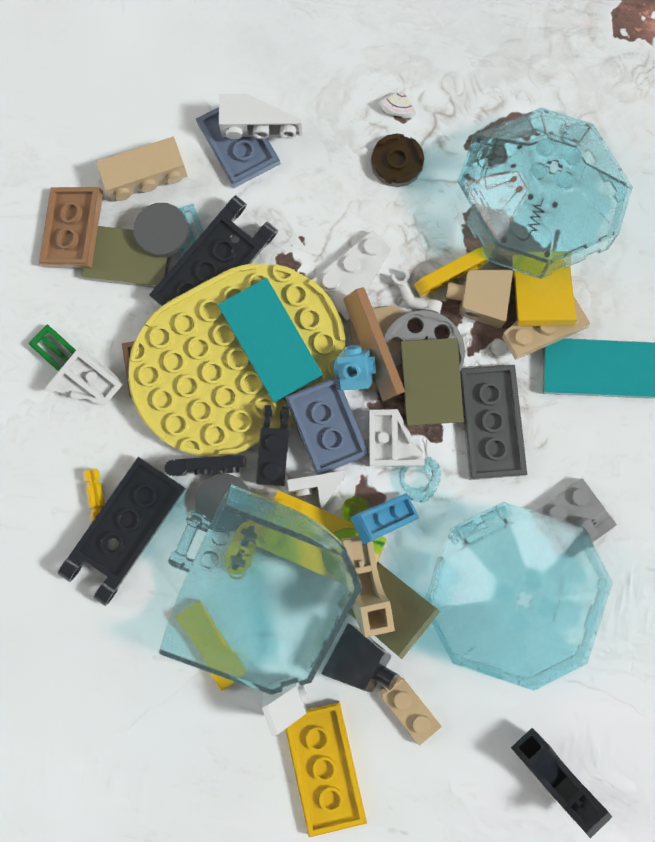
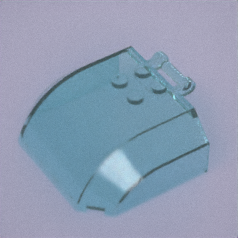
(259, 593)

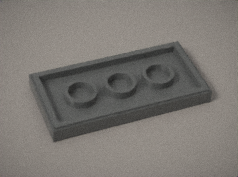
(492, 422)

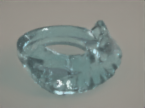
(422, 494)

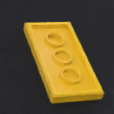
(325, 771)

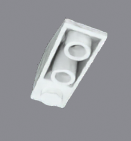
(249, 117)

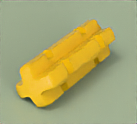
(94, 491)

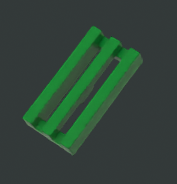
(41, 337)

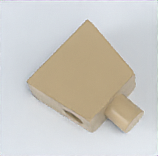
(483, 295)

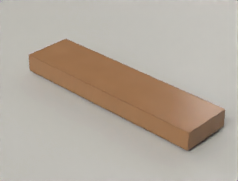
(371, 337)

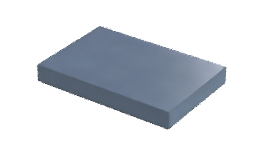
(239, 158)
(327, 426)

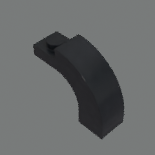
(561, 783)

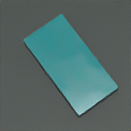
(270, 340)
(599, 368)

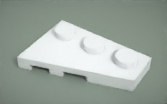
(353, 270)

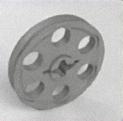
(429, 321)

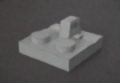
(581, 508)

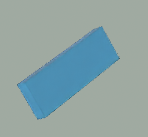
(384, 518)

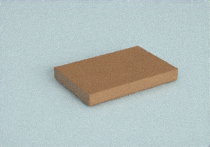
(71, 227)

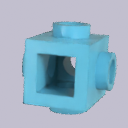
(355, 368)

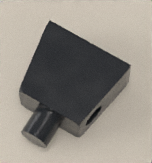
(360, 662)

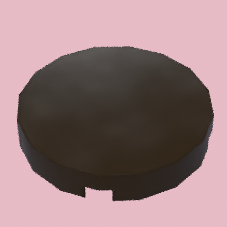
(397, 160)

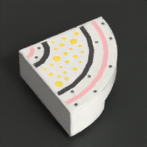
(398, 105)

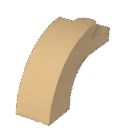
(371, 606)

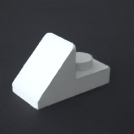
(325, 483)

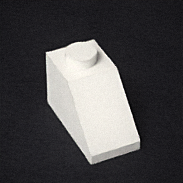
(284, 707)

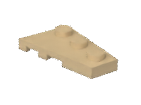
(528, 339)

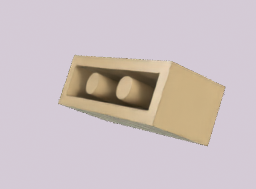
(142, 169)

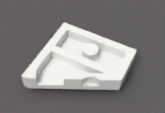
(85, 379)
(391, 441)

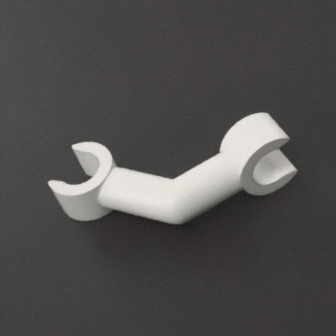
(410, 300)

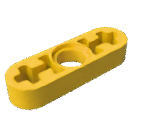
(451, 272)

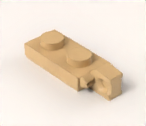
(410, 710)

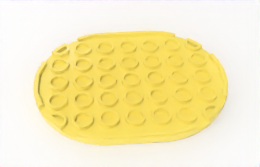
(195, 377)

